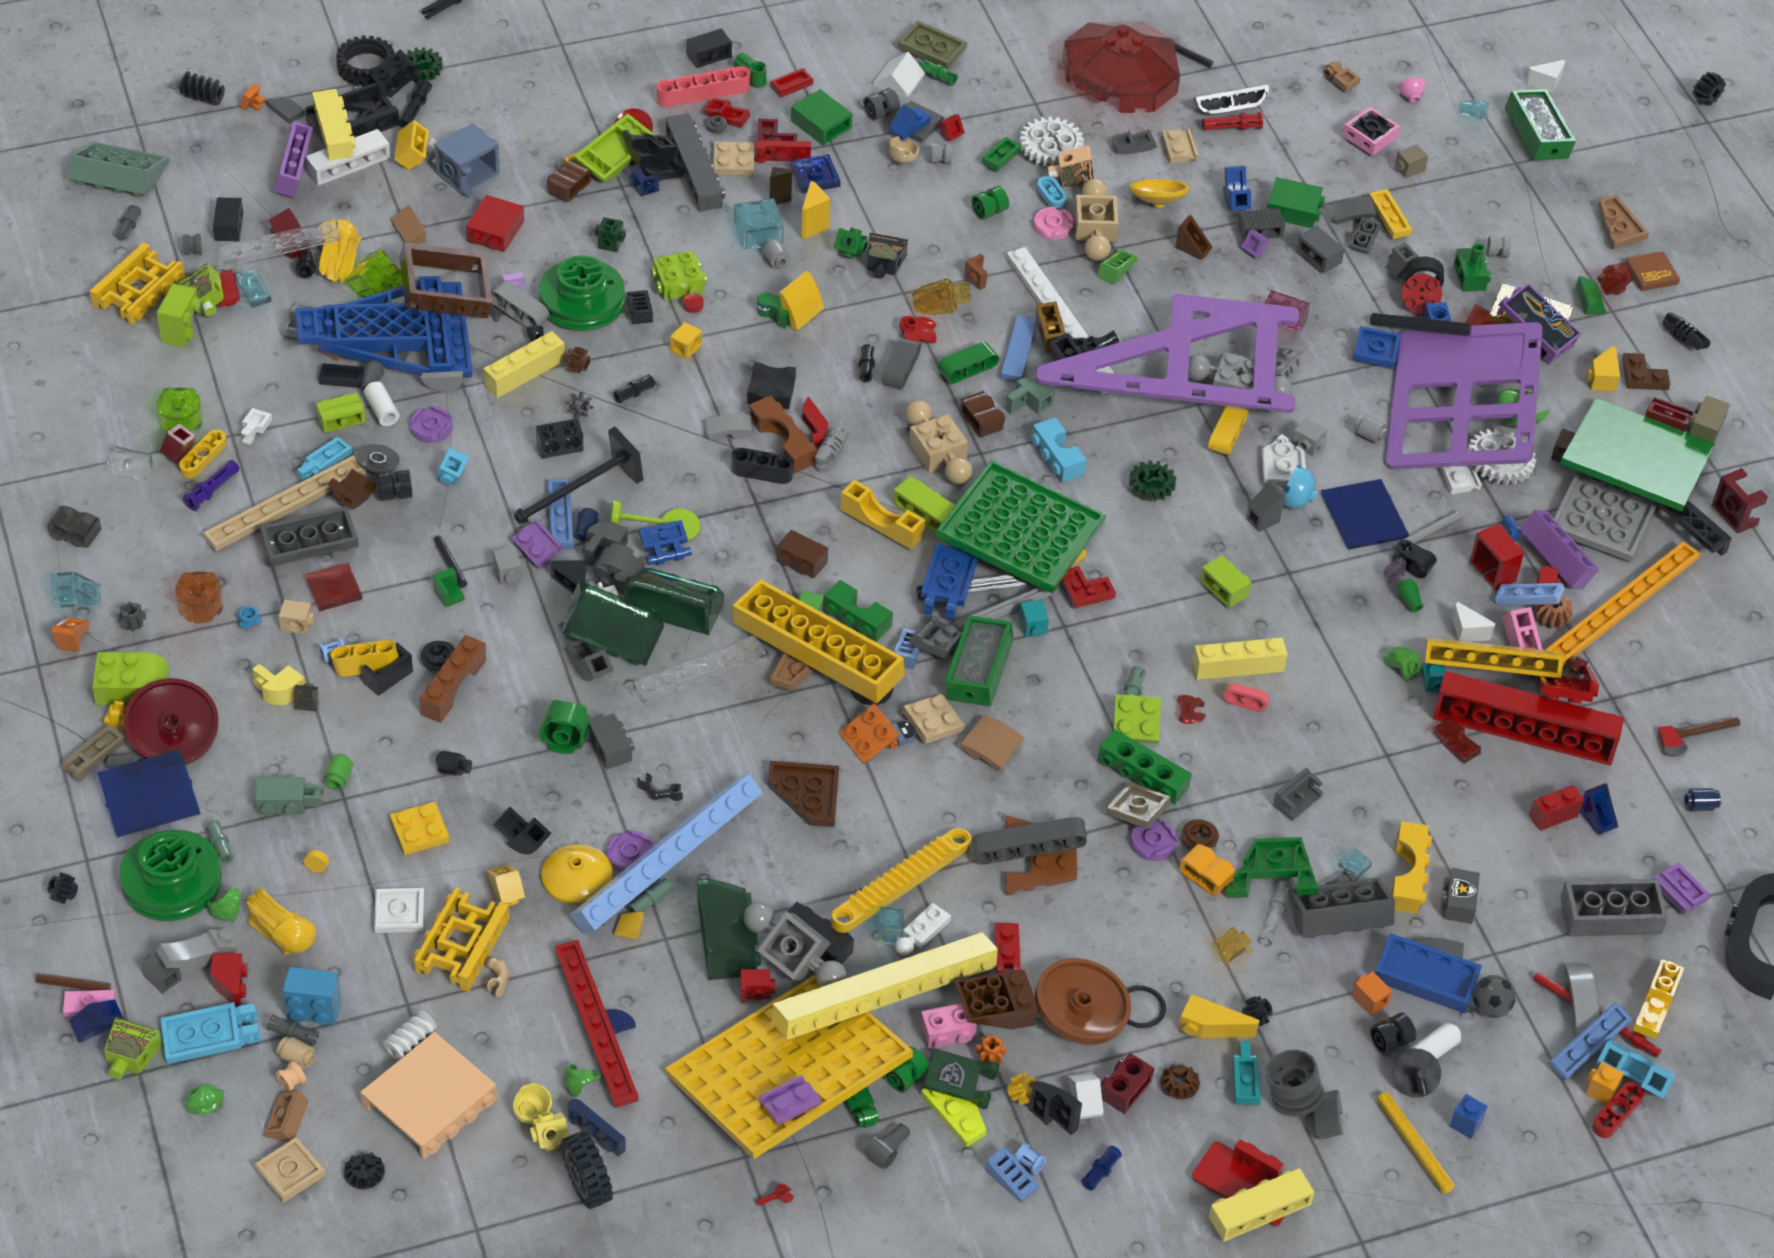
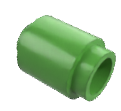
(338, 771)

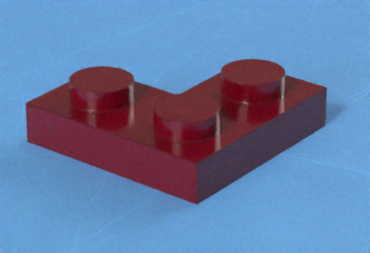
(769, 131)

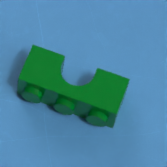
(870, 621)

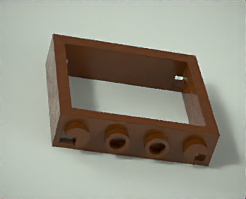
(449, 259)

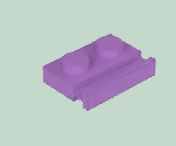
(537, 543)
(1682, 888)
(789, 1100)

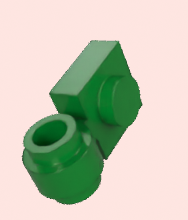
(863, 1107)

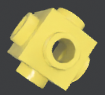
(548, 1121)

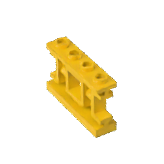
(126, 274)
(478, 947)

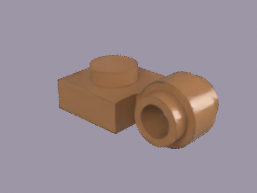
(1343, 78)

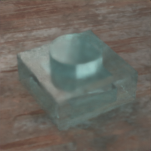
(1355, 862)

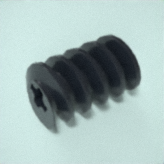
(201, 88)

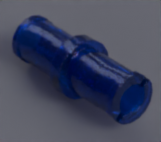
(1101, 1168)

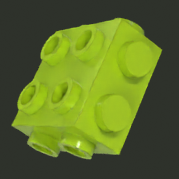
(678, 275)

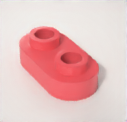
(1246, 697)

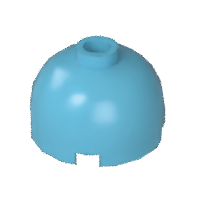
(1300, 489)

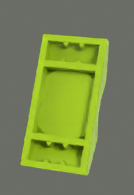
(608, 152)

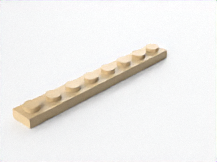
(279, 505)

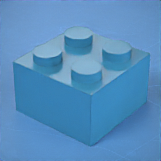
(312, 996)

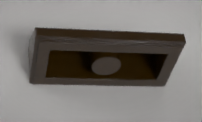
(781, 185)

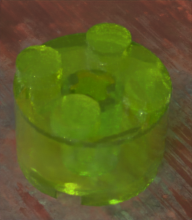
(179, 407)

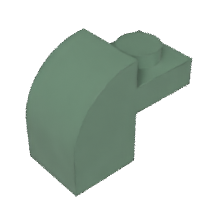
(1030, 393)

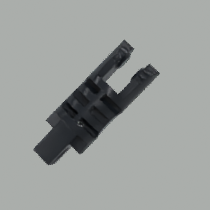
(1686, 331)

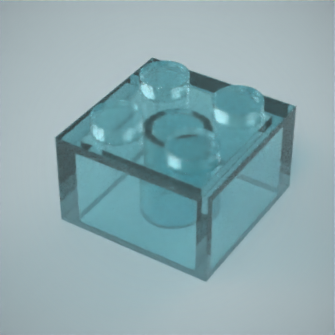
(758, 223)

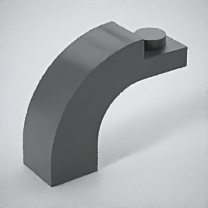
(586, 660)

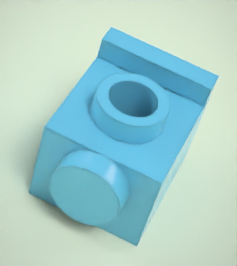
(452, 467)

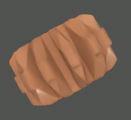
(1554, 614)

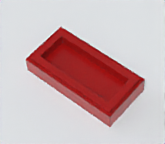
(791, 82)

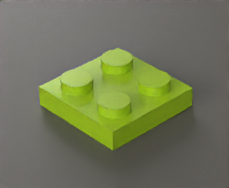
(1138, 717)

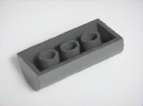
(308, 536)

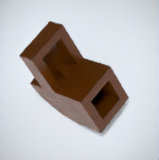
(353, 490)

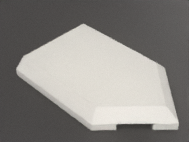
(1281, 460)

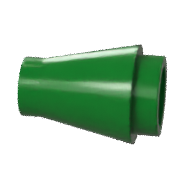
(1409, 592)

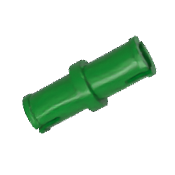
(939, 72)

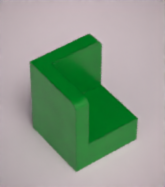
(446, 587)

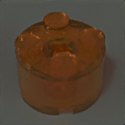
(199, 596)

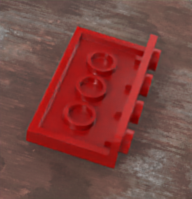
(1570, 687)

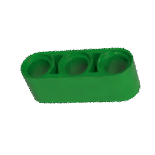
(968, 362)

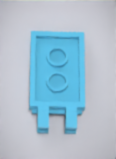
(209, 1031)

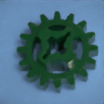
(427, 62)
(1150, 480)

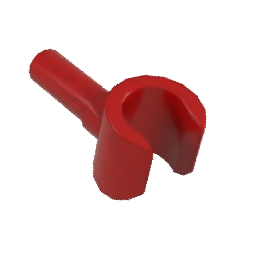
(780, 1193)

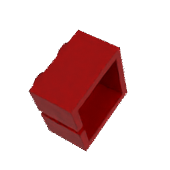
(1496, 549)

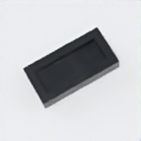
(341, 375)

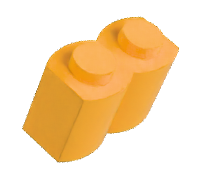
(1207, 869)

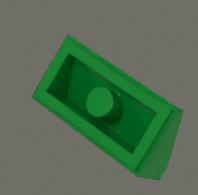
(1590, 296)

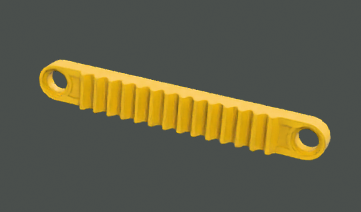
(900, 880)

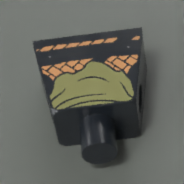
(885, 254)

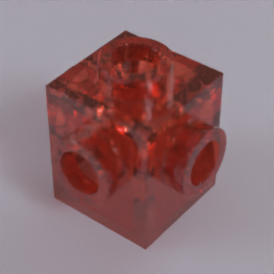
(1615, 278)

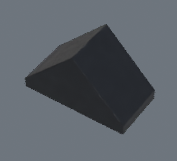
(568, 573)

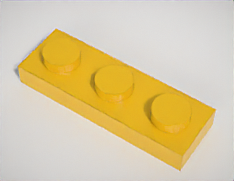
(1390, 214)

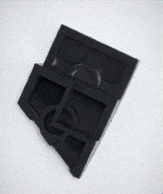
(653, 154)

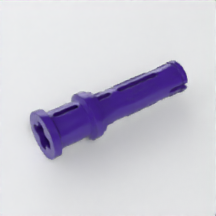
(204, 490)

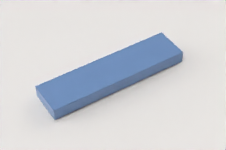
(1019, 348)
(561, 515)
(1589, 1041)

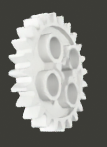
(1048, 138)
(1504, 472)

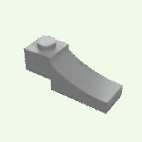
(198, 950)

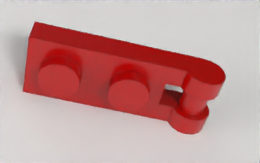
(781, 150)
(1008, 947)

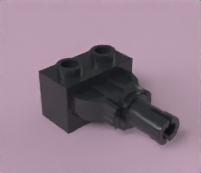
(1066, 346)

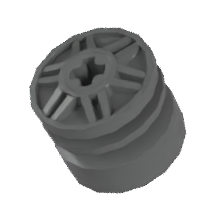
(1294, 1083)

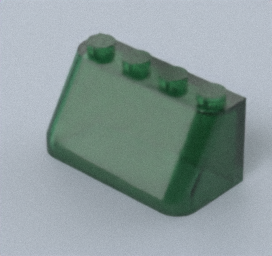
(677, 599)
(612, 624)
(725, 937)

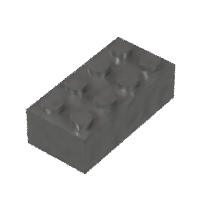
(1613, 907)

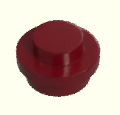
(1578, 664)

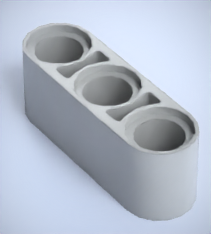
(519, 304)

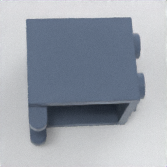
(467, 159)

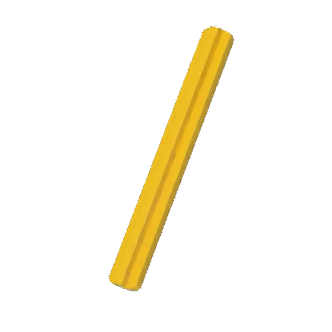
(1415, 1142)

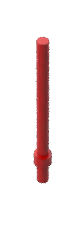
(1637, 1039)

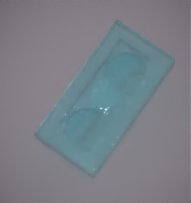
(253, 288)

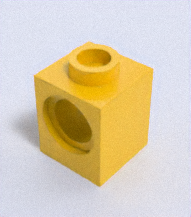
(686, 340)

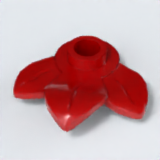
(918, 329)

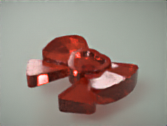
(1188, 706)

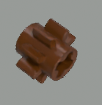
(577, 359)

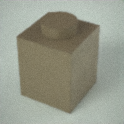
(1411, 161)

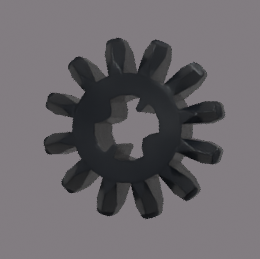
(1709, 88)

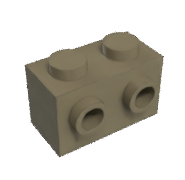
(1709, 418)

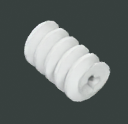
(410, 1035)

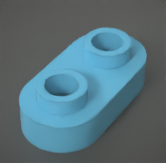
(1052, 192)

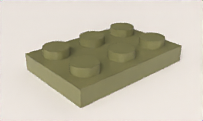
(932, 44)

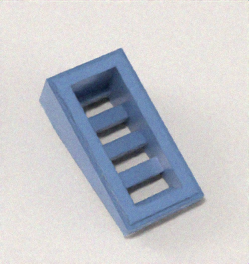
(909, 659)
(1009, 1161)

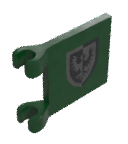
(958, 1077)

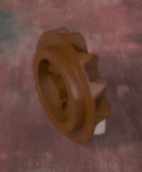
(1208, 831)
(1182, 1090)

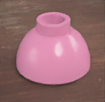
(1412, 88)

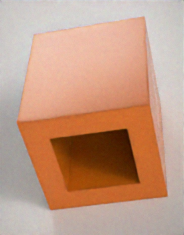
(1371, 993)

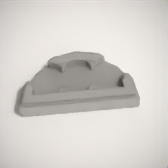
(443, 380)

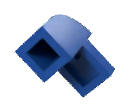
(1235, 191)

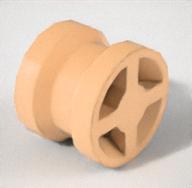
(290, 1076)

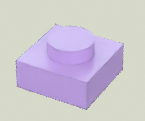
(516, 278)

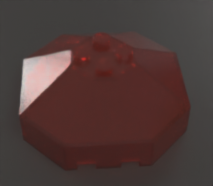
(1123, 62)

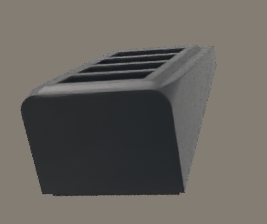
(640, 307)

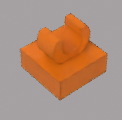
(252, 98)

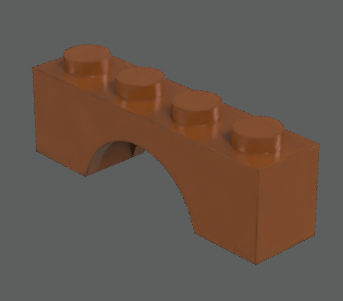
(770, 417)
(440, 693)

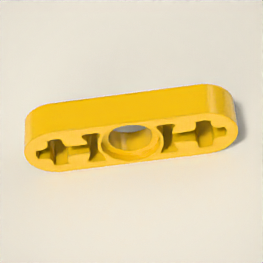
(201, 462)

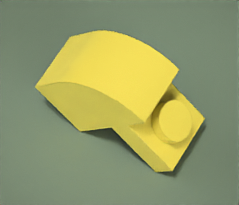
(277, 688)

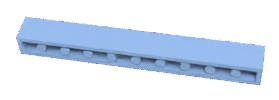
(665, 854)

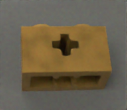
(1049, 323)

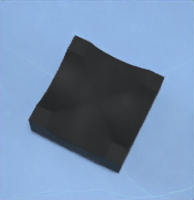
(773, 382)

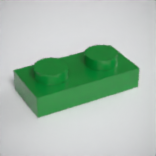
(1001, 154)

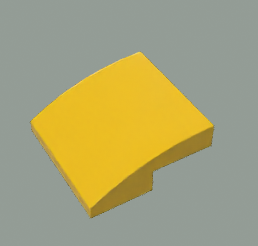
(801, 300)

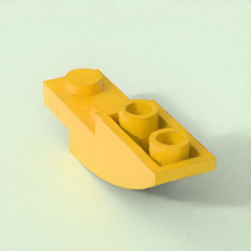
(1658, 999)

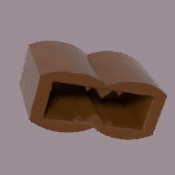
(568, 180)
(982, 414)

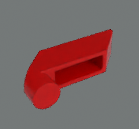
(815, 421)

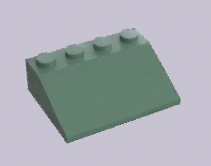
(116, 168)

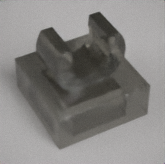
(306, 697)

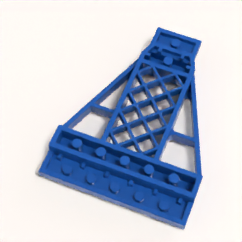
(441, 335)

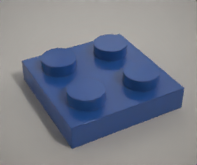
(1377, 347)

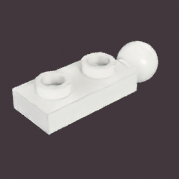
(922, 929)

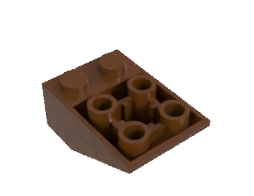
(999, 1000)

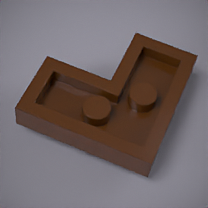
(1640, 377)

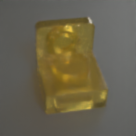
(1232, 944)

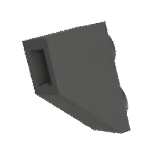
(1266, 507)

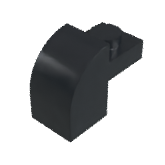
(522, 835)

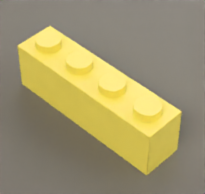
(333, 124)
(524, 364)
(1239, 658)
(1261, 1204)

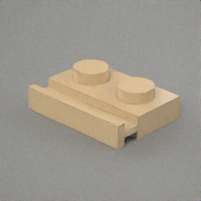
(1179, 145)

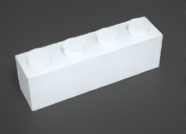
(369, 150)

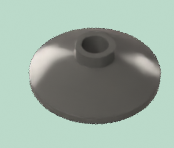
(377, 458)

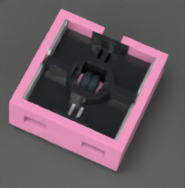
(1371, 131)

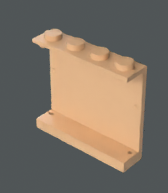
(431, 1093)

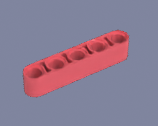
(703, 86)

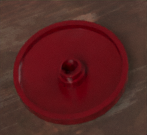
(169, 718)

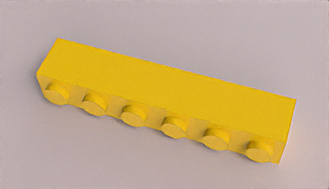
(1494, 657)

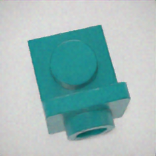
(1433, 676)

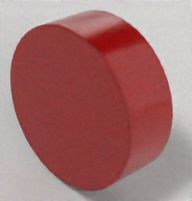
(693, 302)

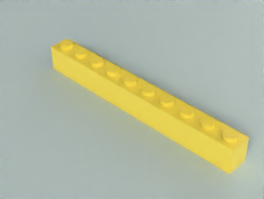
(884, 985)

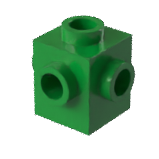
(851, 242)

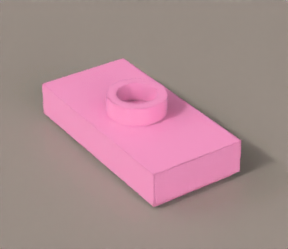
(76, 1000)

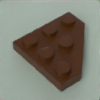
(807, 789)

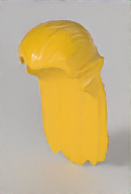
(339, 256)
(278, 925)

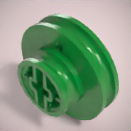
(579, 293)
(167, 877)

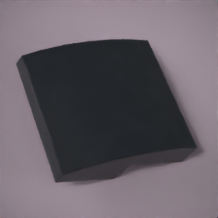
(1055, 1104)

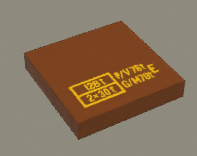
(1652, 271)

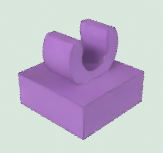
(1255, 243)

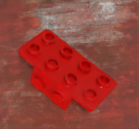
(1232, 1170)

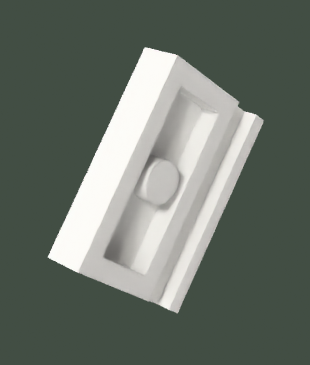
(1461, 478)

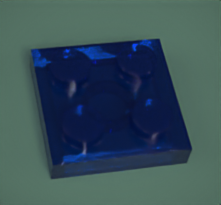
(816, 169)

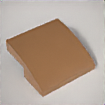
(991, 741)

